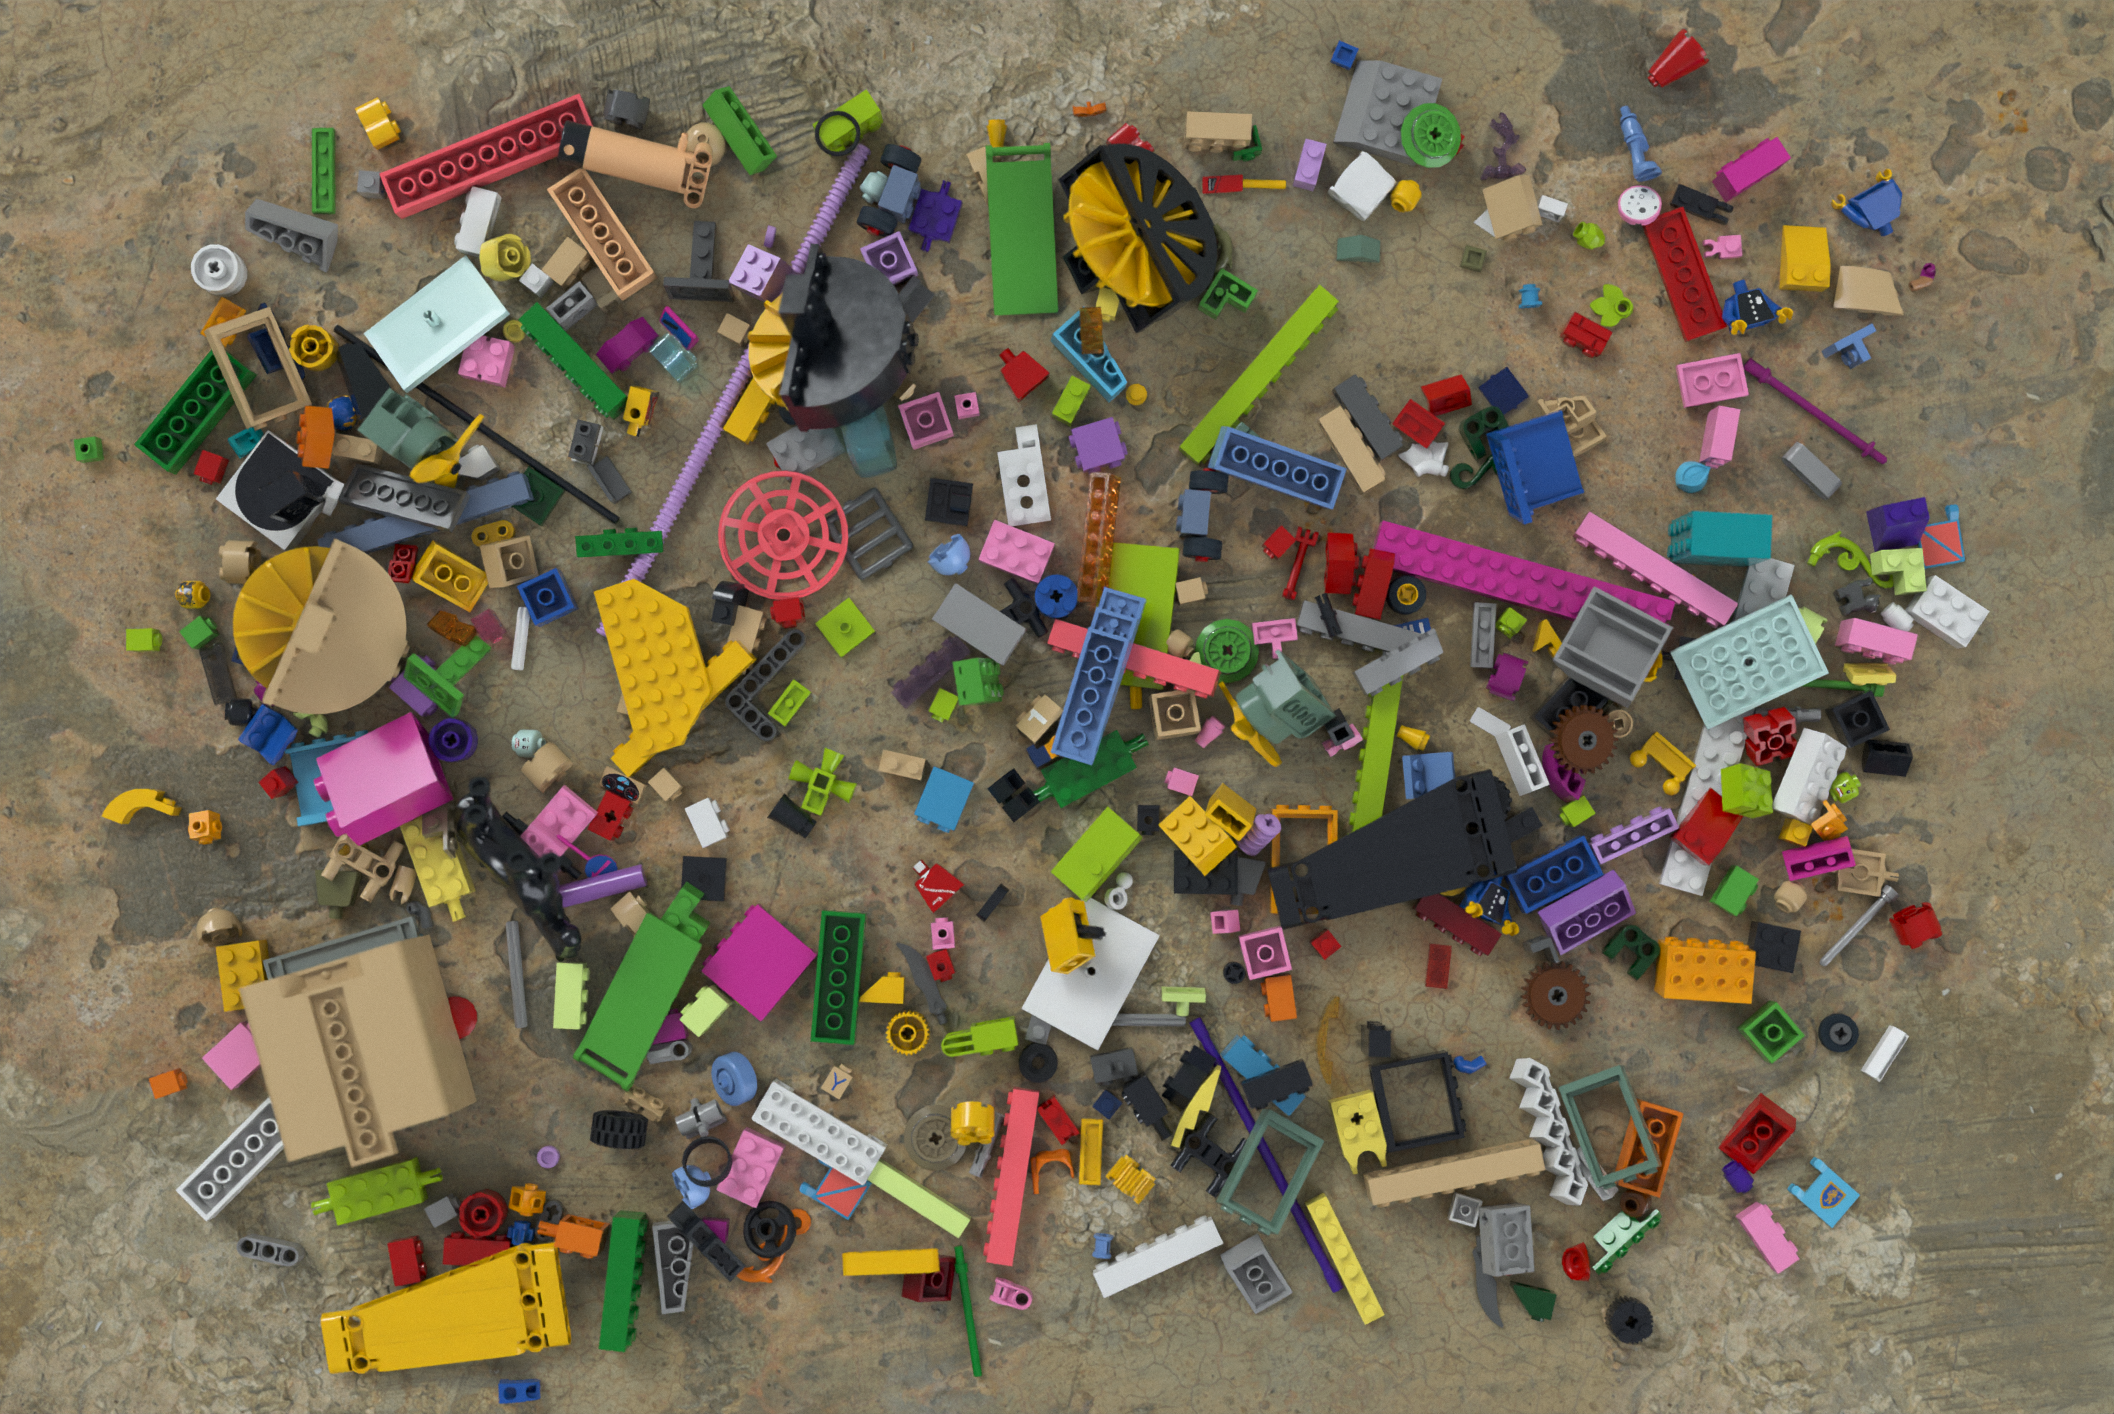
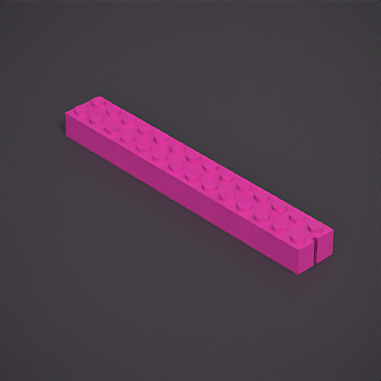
(1502, 575)

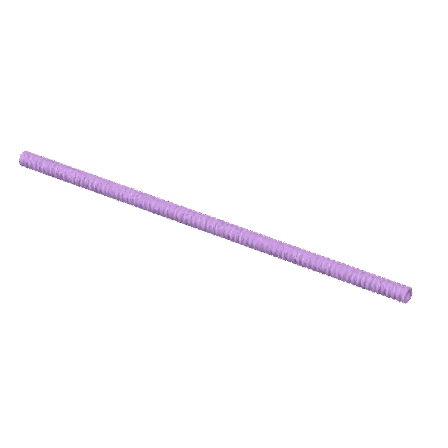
(743, 371)

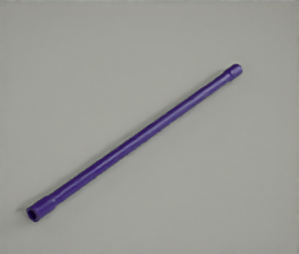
(1328, 1271)

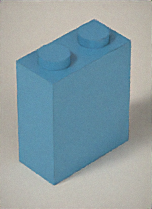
(943, 799)

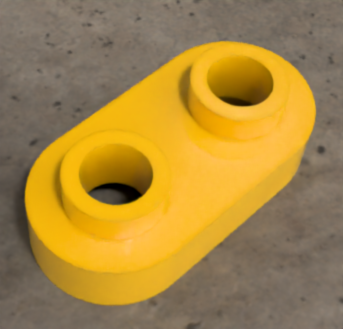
(492, 532)

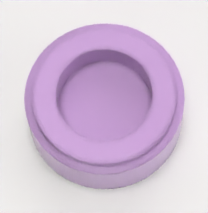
(770, 236)
(548, 1156)

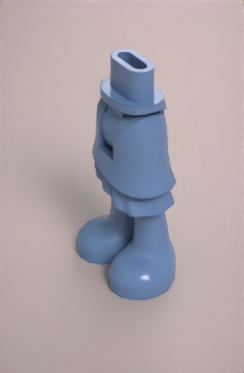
(1637, 145)

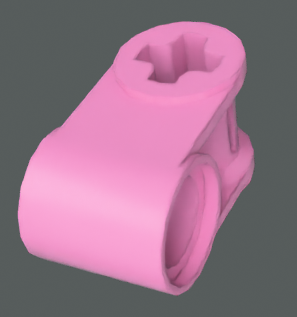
(1010, 1293)

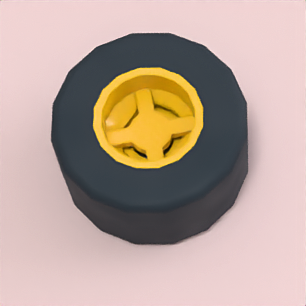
(1406, 595)

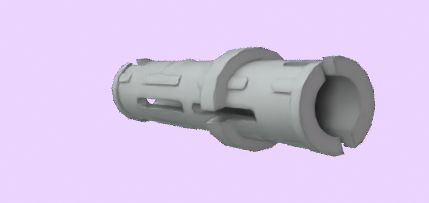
(1800, 714)
(982, 1155)

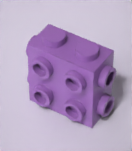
(1098, 445)
(411, 694)

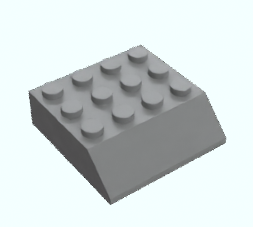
(1377, 106)
(1611, 647)

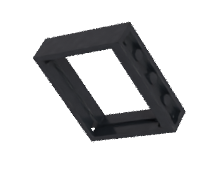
(1454, 1102)

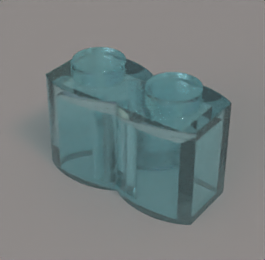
(673, 357)

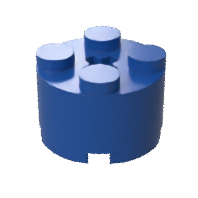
(1046, 589)

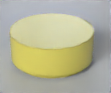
(513, 331)

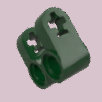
(1482, 426)
(1643, 961)

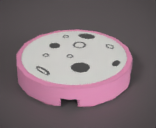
(1639, 205)

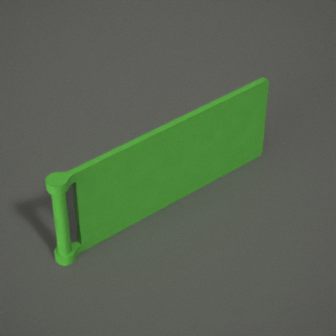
(1022, 231)
(638, 999)

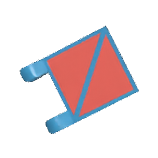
(1943, 541)
(837, 1192)

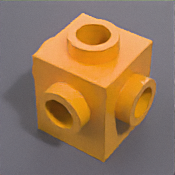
(204, 826)
(527, 1199)

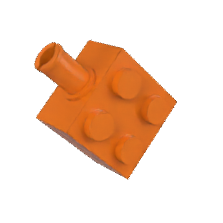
(316, 437)
(577, 1235)

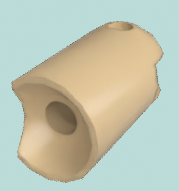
(404, 883)

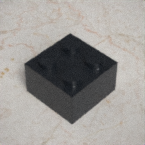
(1857, 719)
(1774, 946)

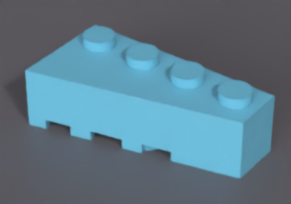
(1098, 369)

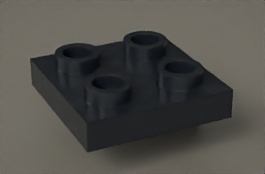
(949, 502)

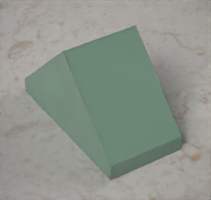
(1358, 249)

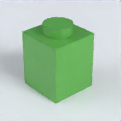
(199, 632)

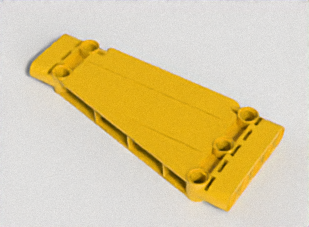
(456, 1316)

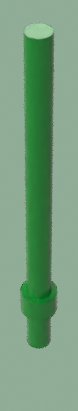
(961, 1269)

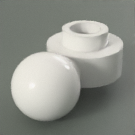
(1123, 881)

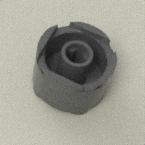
(626, 108)

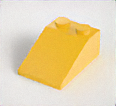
(1804, 259)
(450, 576)

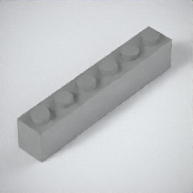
(1356, 629)

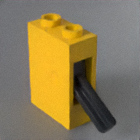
(1069, 935)

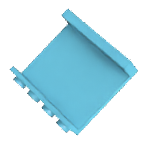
(306, 769)

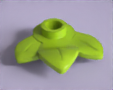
(1608, 306)

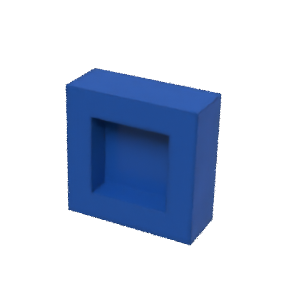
(1344, 55)

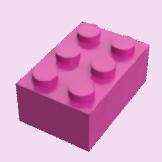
(1750, 168)

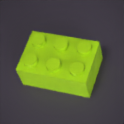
(840, 132)

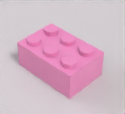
(1016, 552)
(1875, 641)
(751, 1167)

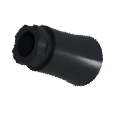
(792, 817)

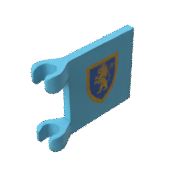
(1827, 1196)

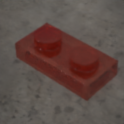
(1438, 966)

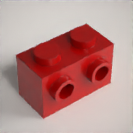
(788, 612)

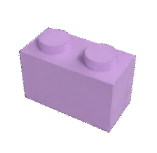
(1309, 164)

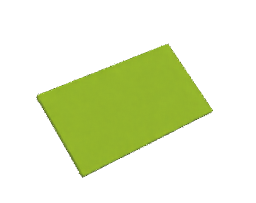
(1152, 575)

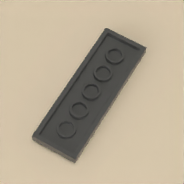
(404, 498)

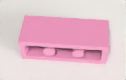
(1768, 1236)

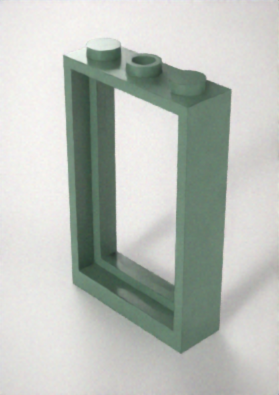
(1590, 1083)
(1312, 1142)

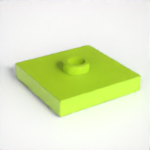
(845, 627)

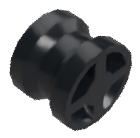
(1235, 976)

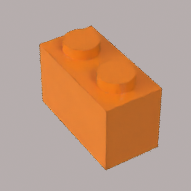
(1279, 997)

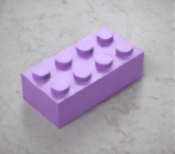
(1587, 912)

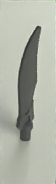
(924, 980)
(1486, 1287)

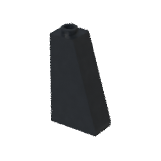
(361, 378)

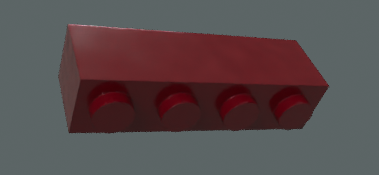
(1458, 922)

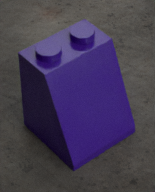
(1898, 524)

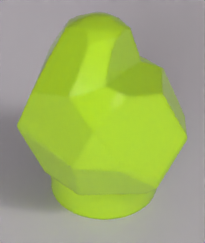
(1589, 235)

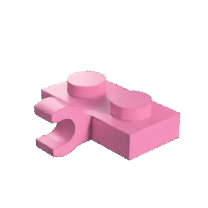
(1274, 633)

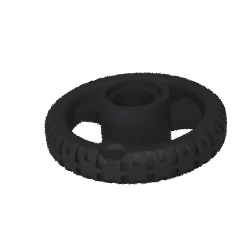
(761, 1226)

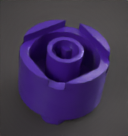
(453, 752)

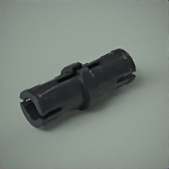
(1328, 615)

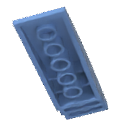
(1098, 675)

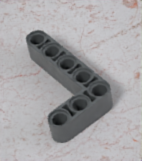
(762, 681)

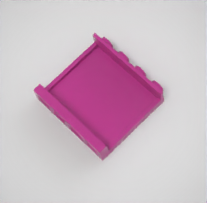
(758, 962)

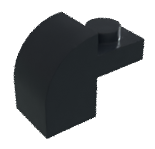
(727, 598)

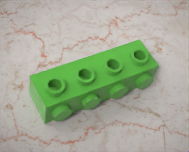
(739, 130)

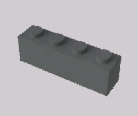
(1367, 417)

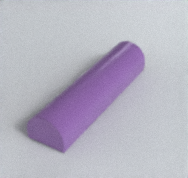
(603, 885)

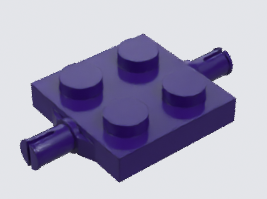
(935, 216)

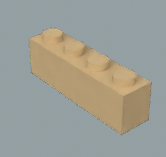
(1351, 450)

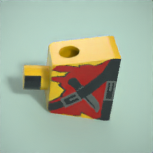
(642, 400)

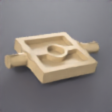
(1866, 876)

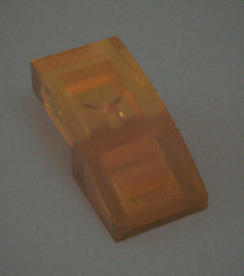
(1091, 330)
(449, 627)

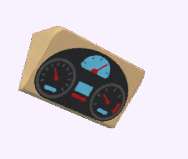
(622, 785)

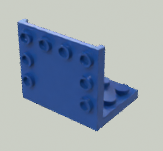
(1534, 464)

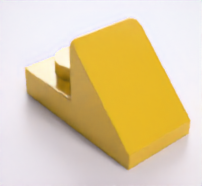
(1546, 635)

